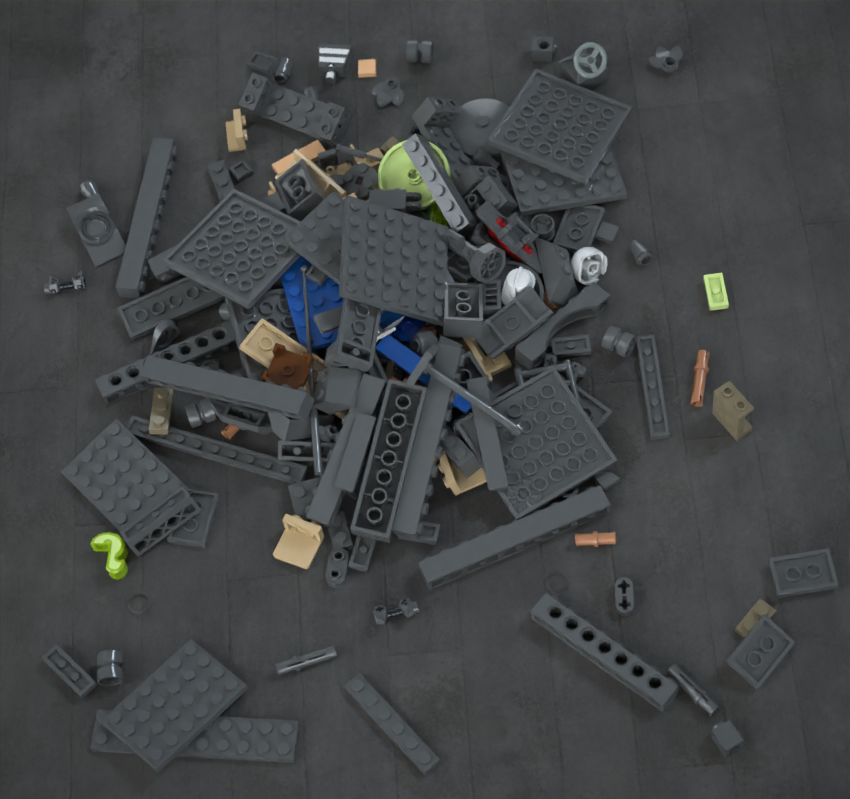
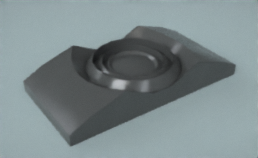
(97, 230)

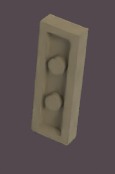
(161, 411)

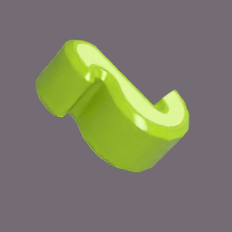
(117, 553)

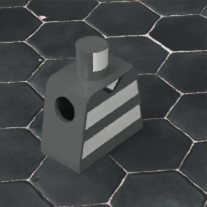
(334, 61)

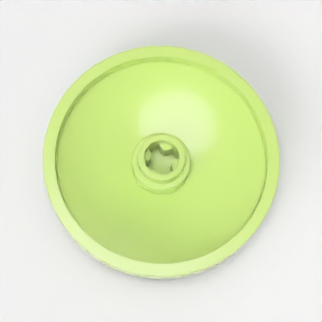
(399, 172)

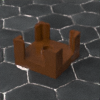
(288, 368)

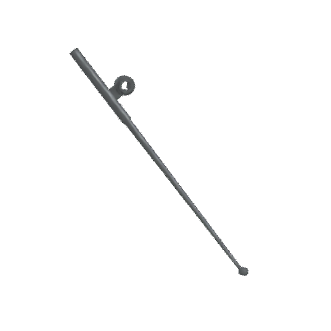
(328, 432)

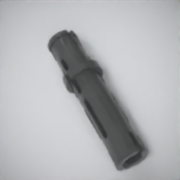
(282, 666)
(700, 696)

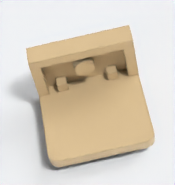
(455, 479)
(299, 541)

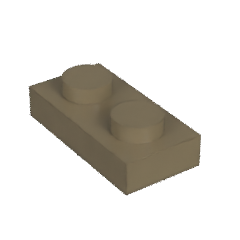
(753, 615)

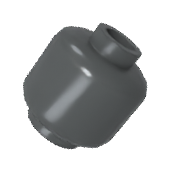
(422, 342)

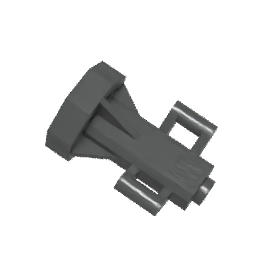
(484, 260)

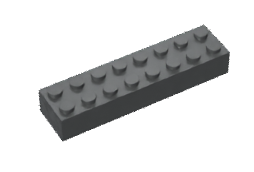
(388, 461)

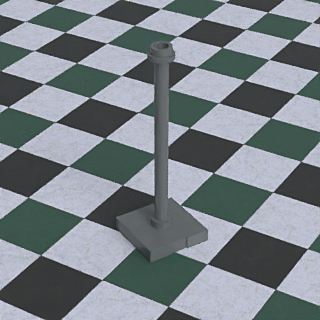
(425, 366)

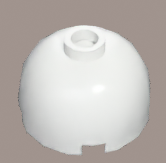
(588, 265)

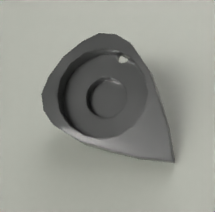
(164, 335)

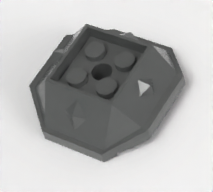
(242, 416)

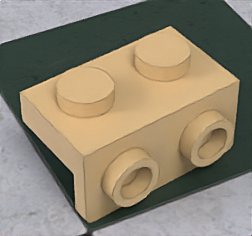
(235, 132)

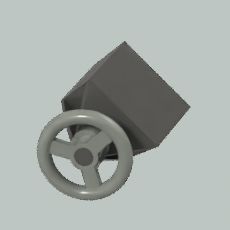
(585, 67)

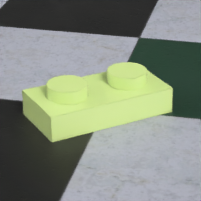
(716, 291)

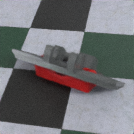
(501, 230)

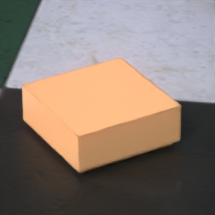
(367, 68)

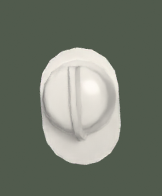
(517, 282)

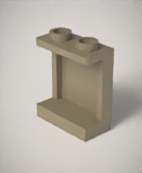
(730, 410)

